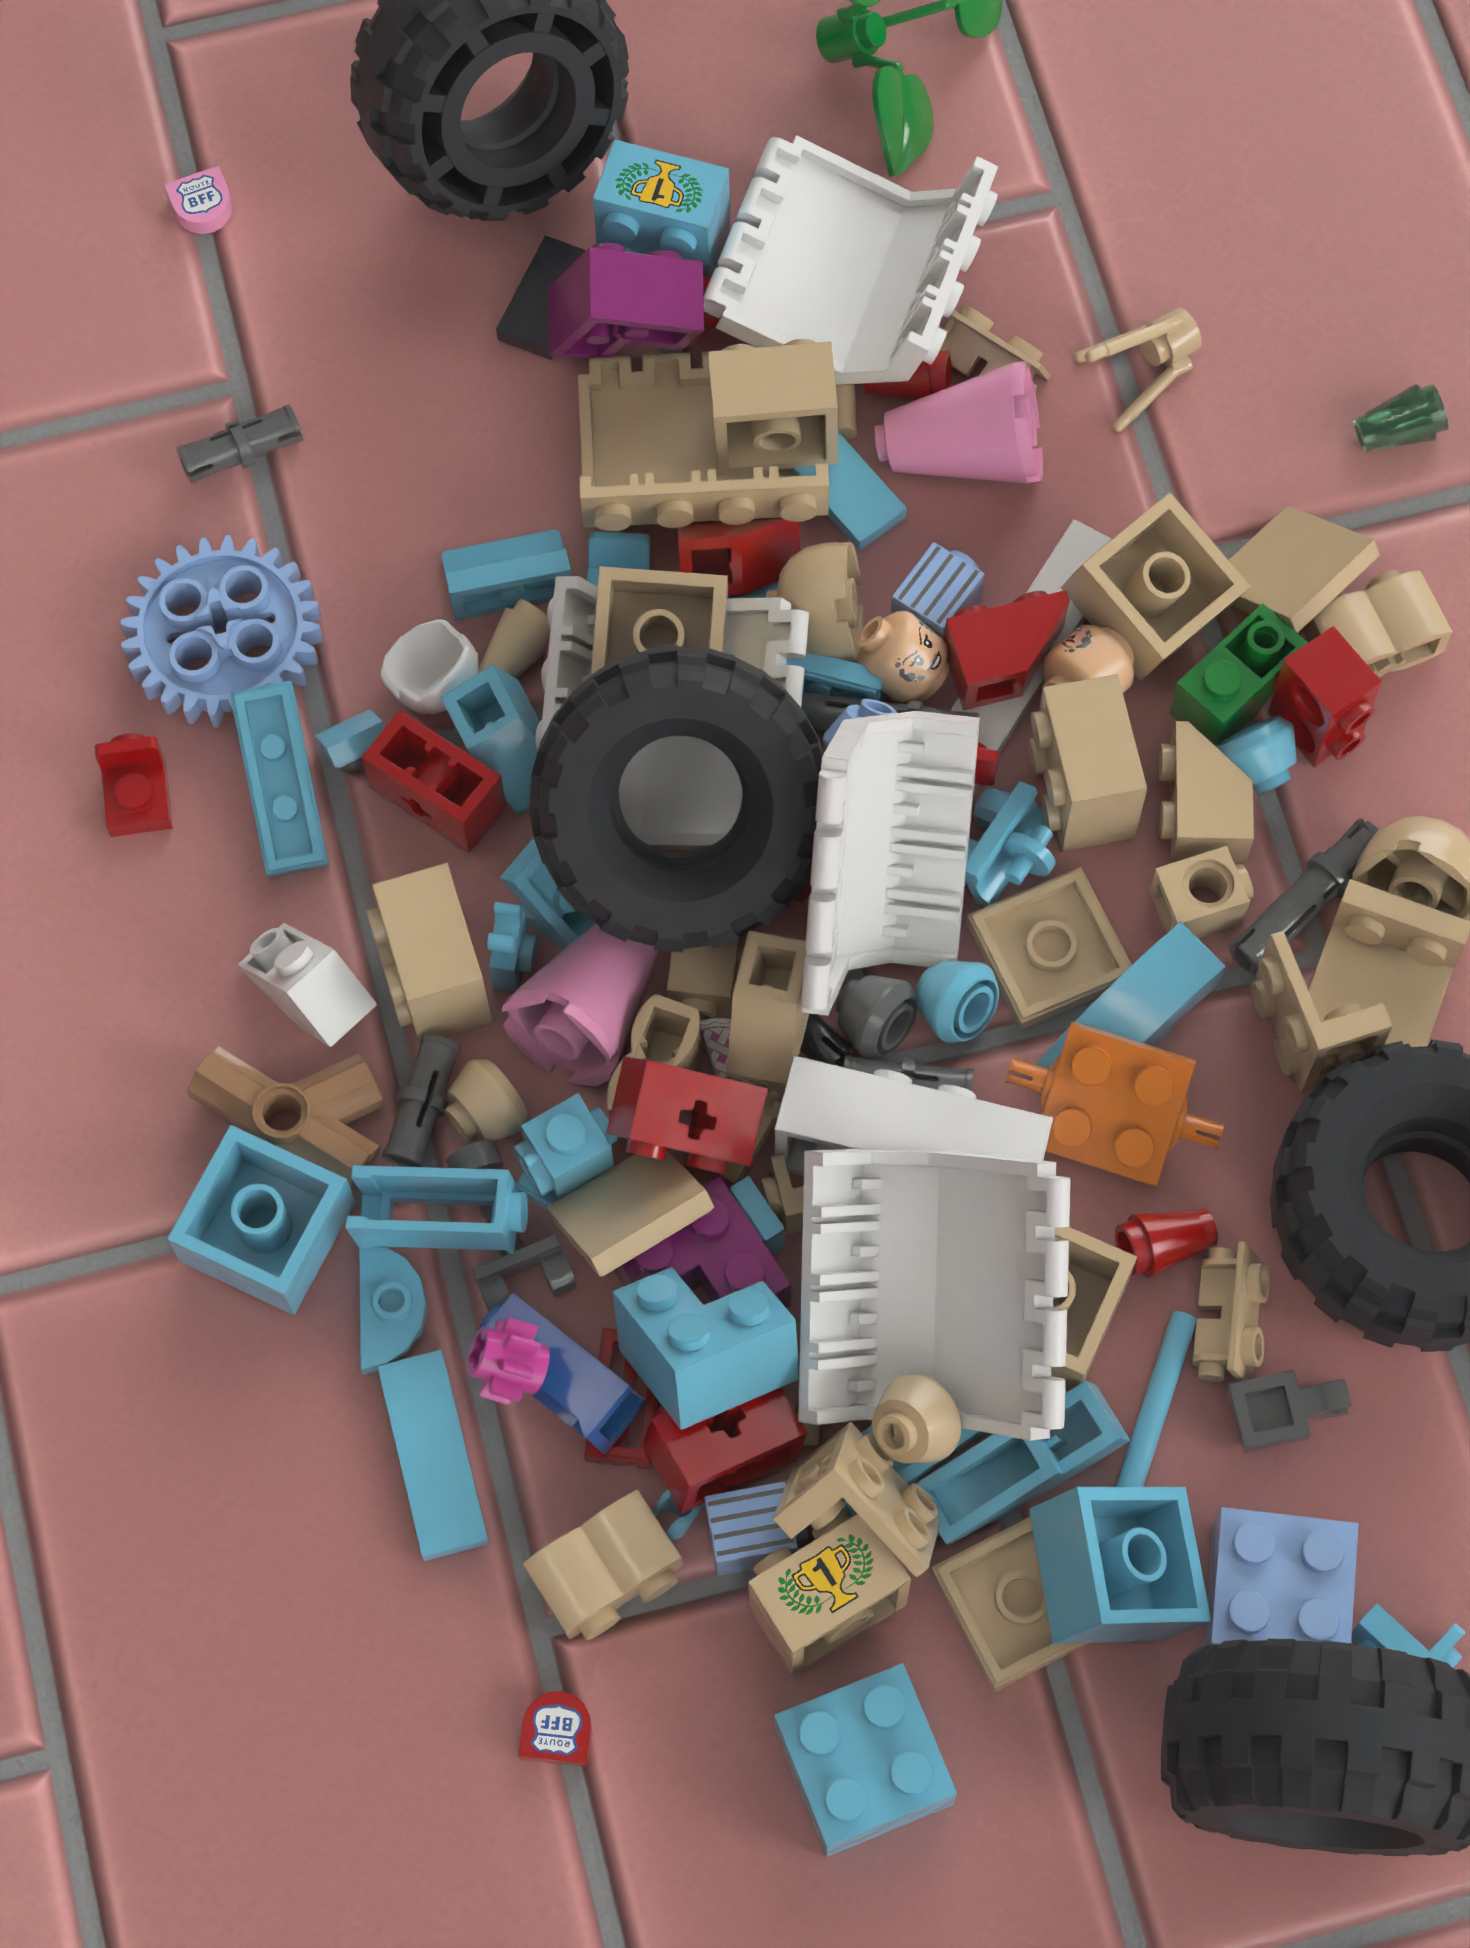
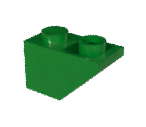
(1235, 676)

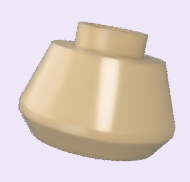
(485, 1103)
(916, 1420)

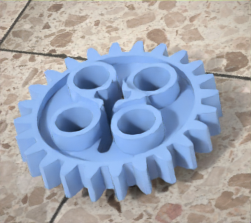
(213, 584)

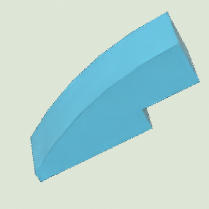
(1152, 992)
(1012, 1471)

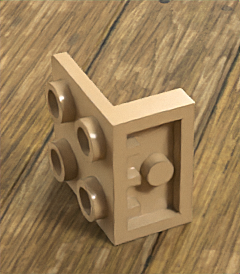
(1389, 955)
(1305, 1043)
(864, 1476)

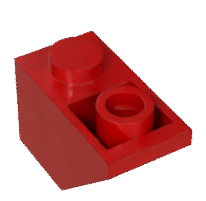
(745, 553)
(1002, 647)

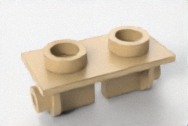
(970, 340)
(1237, 1290)

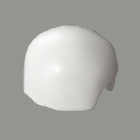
(428, 665)

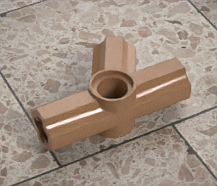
(321, 1101)

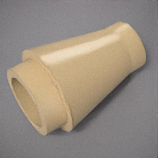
(518, 639)

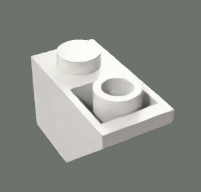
(307, 982)

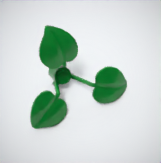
(899, 101)

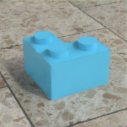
(708, 1354)

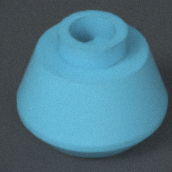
(1263, 752)
(957, 999)

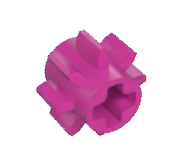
(508, 1360)

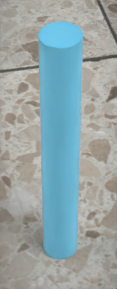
(1157, 1400)

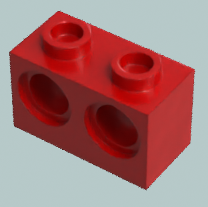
(1326, 697)

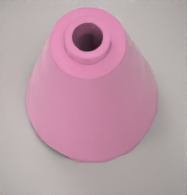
(968, 430)
(581, 1006)

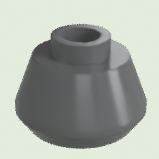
(876, 1014)

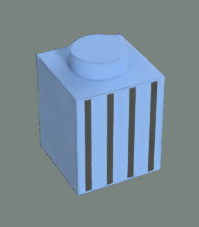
(940, 587)
(745, 1529)

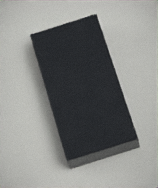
(527, 315)

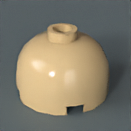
(824, 584)
(1421, 862)

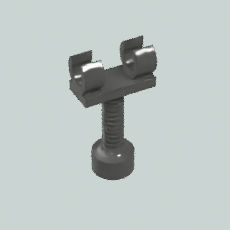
(545, 1252)

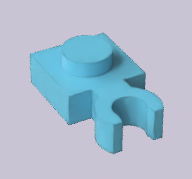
(511, 947)

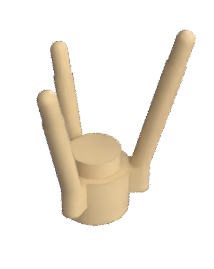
(1161, 341)

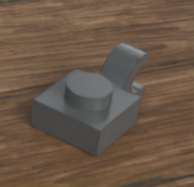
(1275, 1411)

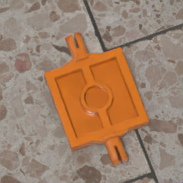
(1116, 1102)

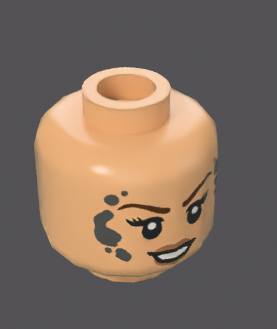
(1089, 654)
(904, 655)

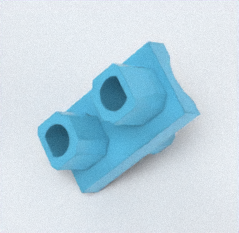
(1010, 845)

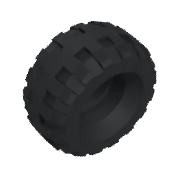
(540, 140)
(660, 894)
(1329, 1239)
(1320, 1747)

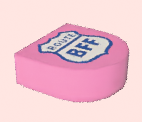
(201, 201)

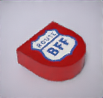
(556, 1730)

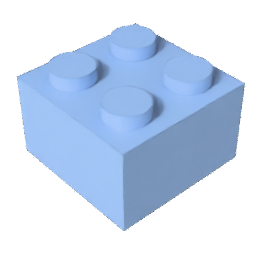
(1280, 1577)

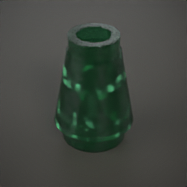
(1403, 420)

